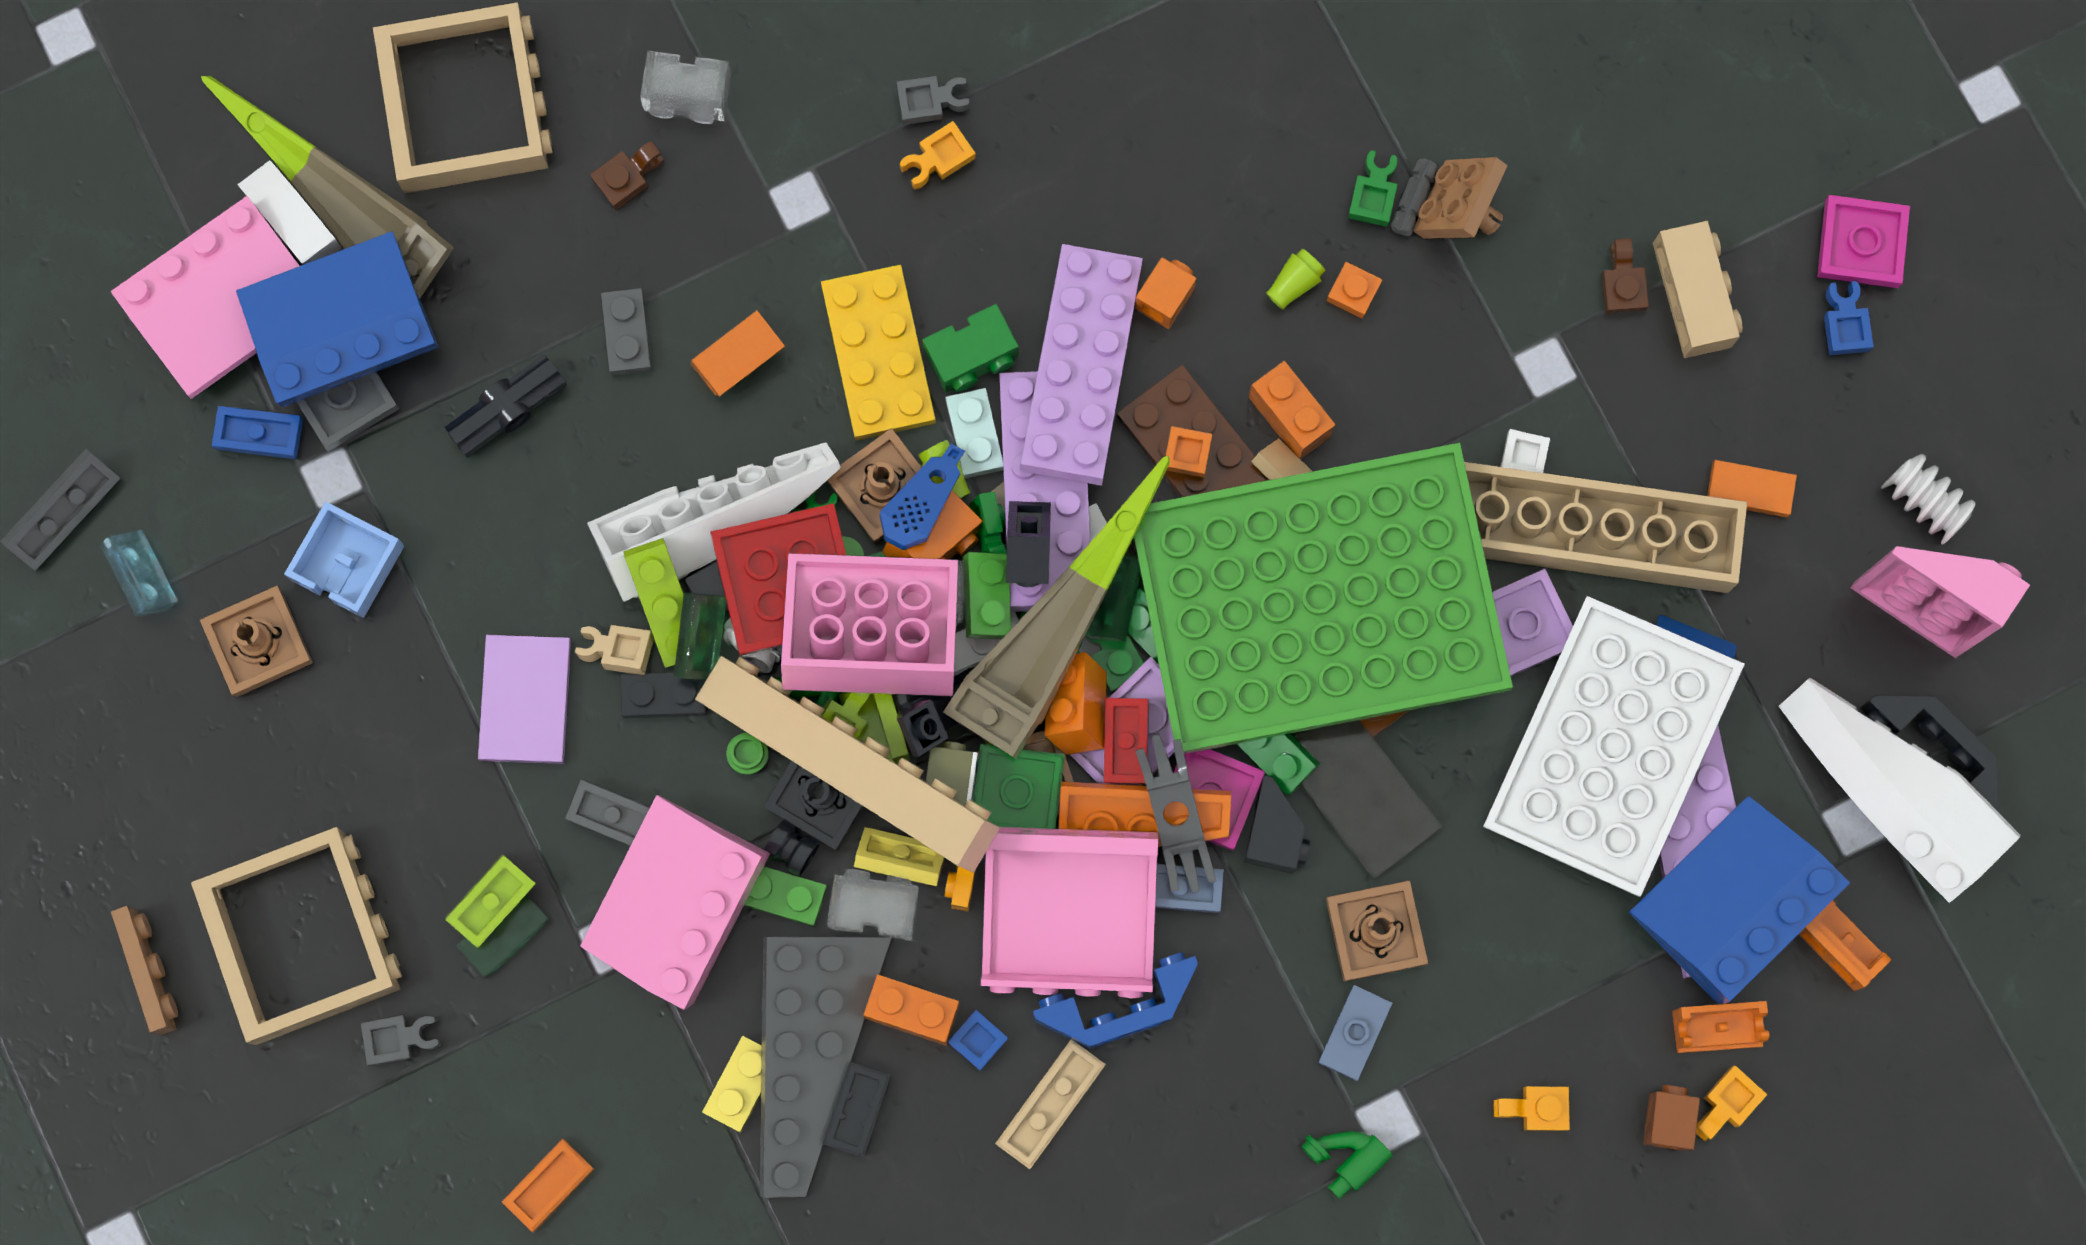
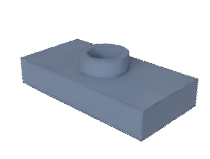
(1355, 1033)

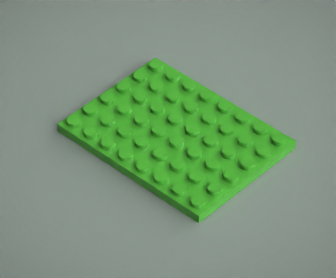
(1320, 599)

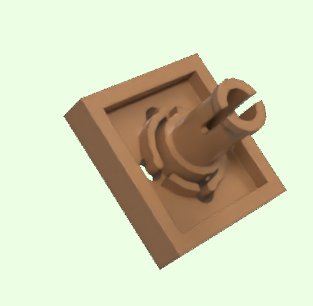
(1462, 199)
(883, 460)
(254, 638)
(1393, 904)

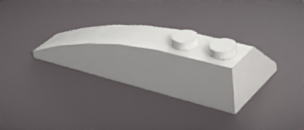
(690, 515)
(1908, 796)

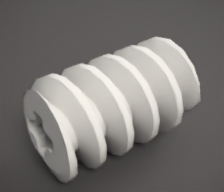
(1930, 497)

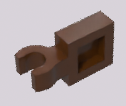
(622, 178)
(1624, 286)

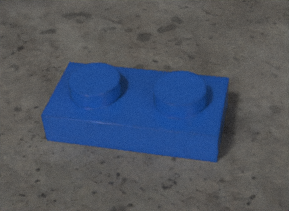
(257, 432)

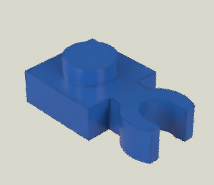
(1847, 327)

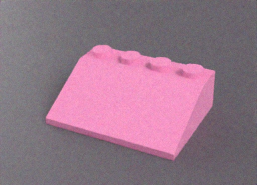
(189, 296)
(1944, 595)
(869, 624)
(674, 902)

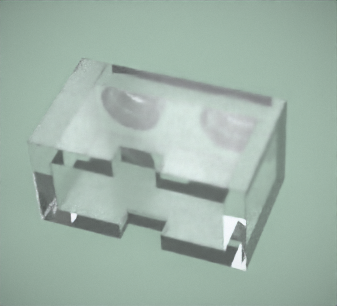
(685, 88)
(873, 903)

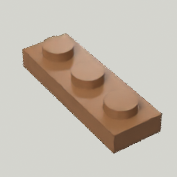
(145, 970)

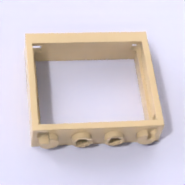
(475, 167)
(231, 960)

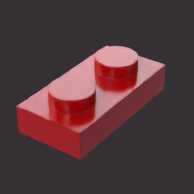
(1124, 733)

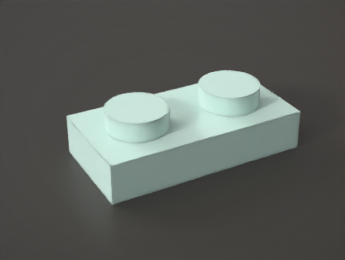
(975, 432)

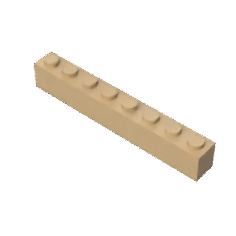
(848, 764)

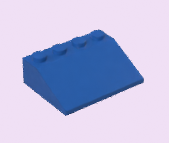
(336, 319)
(1738, 899)

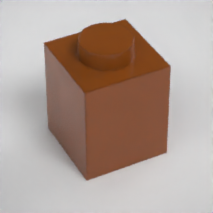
(1671, 1119)

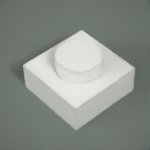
(1525, 451)

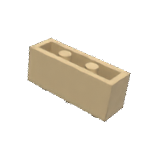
(1697, 289)

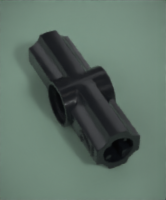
(505, 406)

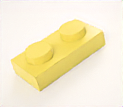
(899, 856)
(737, 1087)

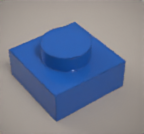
(978, 1040)

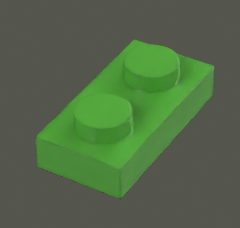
(986, 596)
(787, 896)

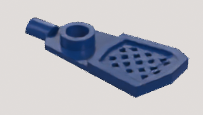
(917, 493)

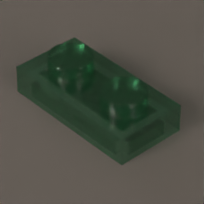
(1116, 608)
(699, 635)
(506, 938)

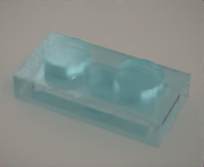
(139, 573)

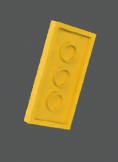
(878, 352)

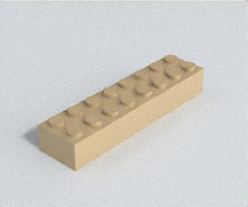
(1608, 528)

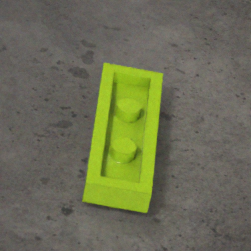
(658, 593)

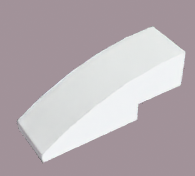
(288, 214)

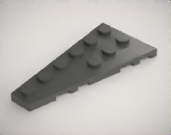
(809, 1032)

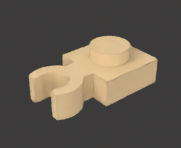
(621, 651)

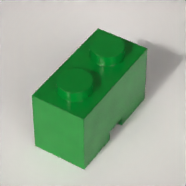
(971, 351)

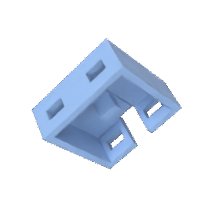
(344, 559)

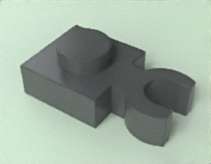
(923, 99)
(391, 1039)

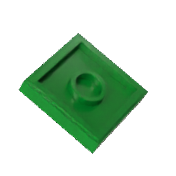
(1019, 790)

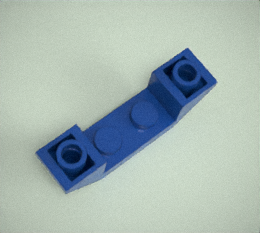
(1065, 1019)

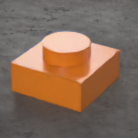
(1354, 290)
(1188, 451)

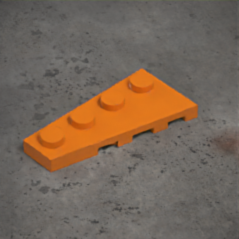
(1130, 809)

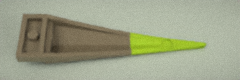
(340, 197)
(1022, 673)

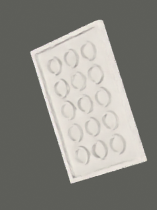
(1613, 746)

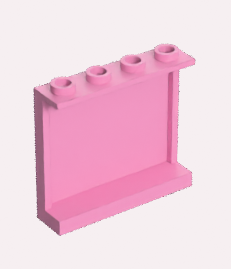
(1070, 911)

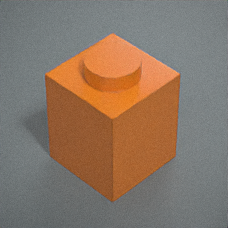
(1166, 292)

